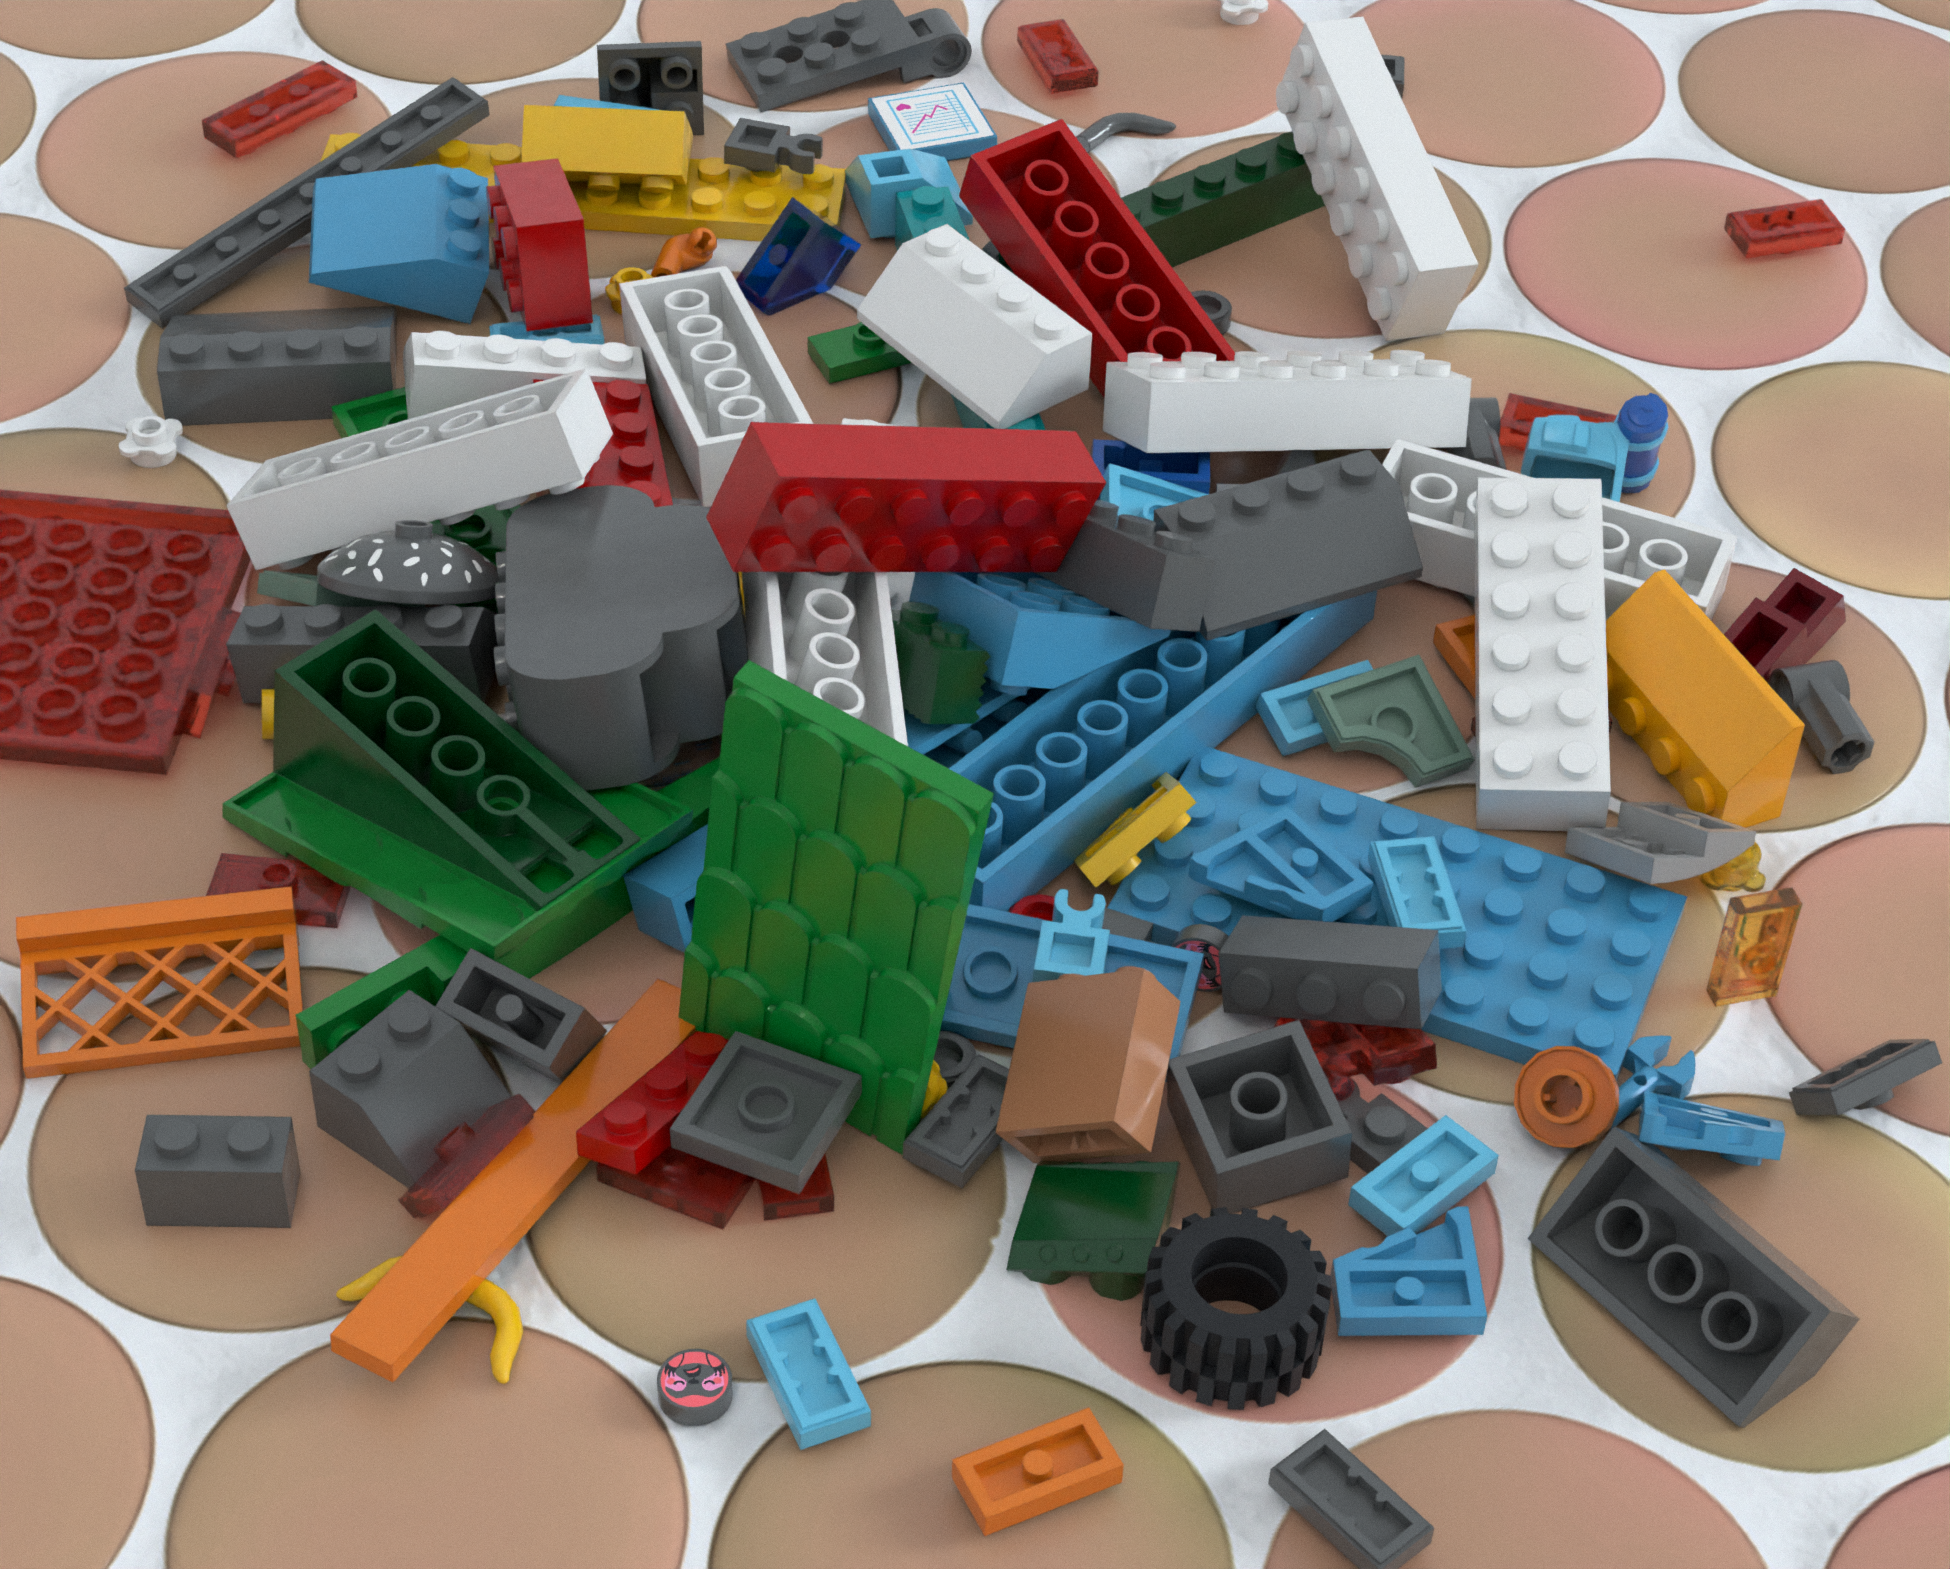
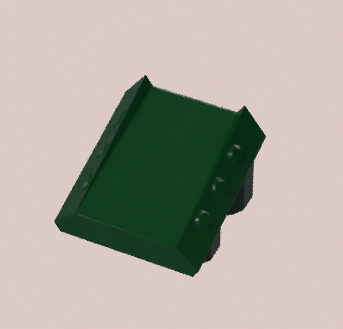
(1094, 1223)

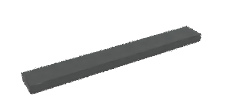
(287, 212)

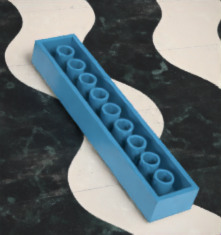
(1110, 734)

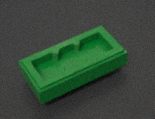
(852, 353)

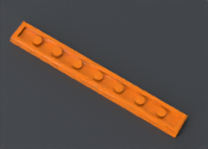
(505, 1197)

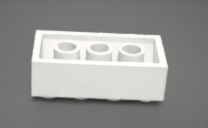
(977, 329)
(458, 369)

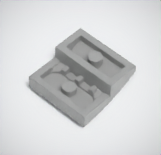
(1660, 842)

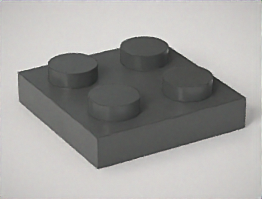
(766, 1112)

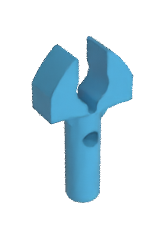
(1666, 1080)

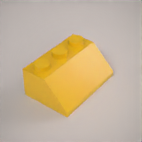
(611, 145)

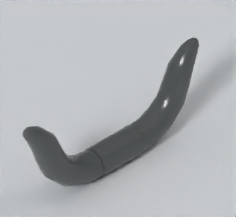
(1122, 122)

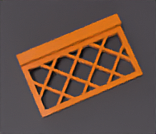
(158, 939)

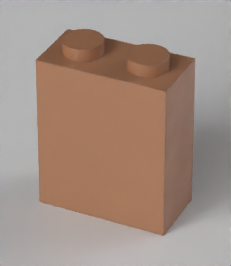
(1089, 1066)

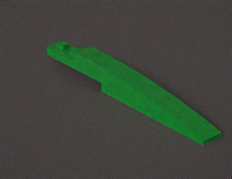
(433, 964)

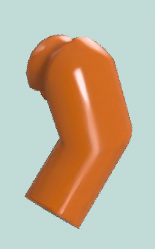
(685, 252)

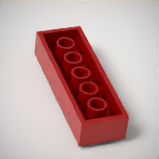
(1084, 249)
(903, 499)

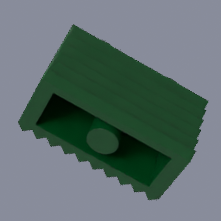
(937, 666)

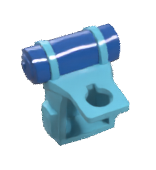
(1616, 452)

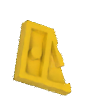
(1116, 849)

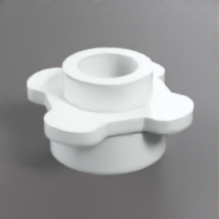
(1242, 11)
(151, 441)

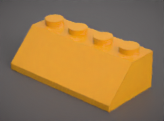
(1699, 706)

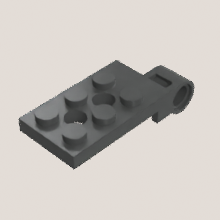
(870, 41)

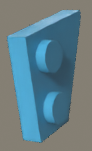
(1284, 869)
(1704, 1127)
(1412, 1283)

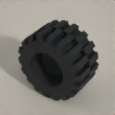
(1227, 1352)

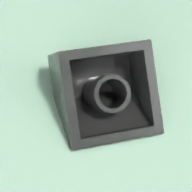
(403, 1087)

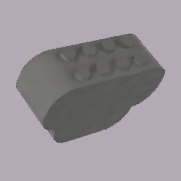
(615, 631)

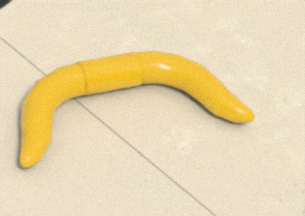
(487, 1297)

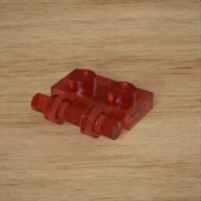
(1377, 1052)

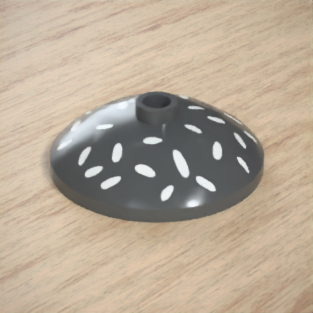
(409, 568)

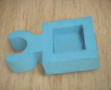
(1072, 940)

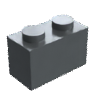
(520, 1017)
(218, 1171)

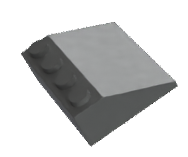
(274, 363)

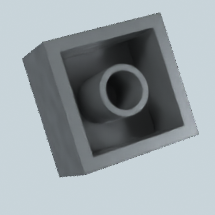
(1258, 1118)

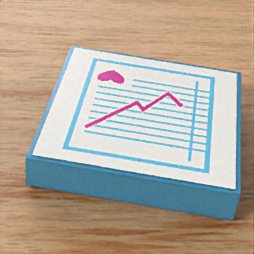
(933, 121)

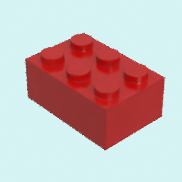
(540, 244)

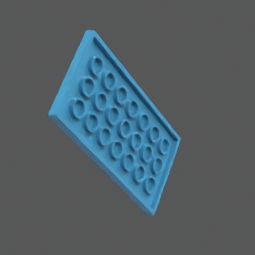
(1547, 944)

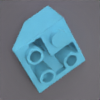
(878, 176)

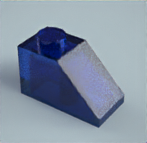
(796, 259)

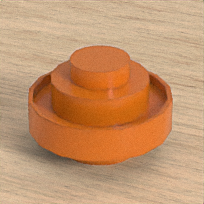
(1566, 1097)

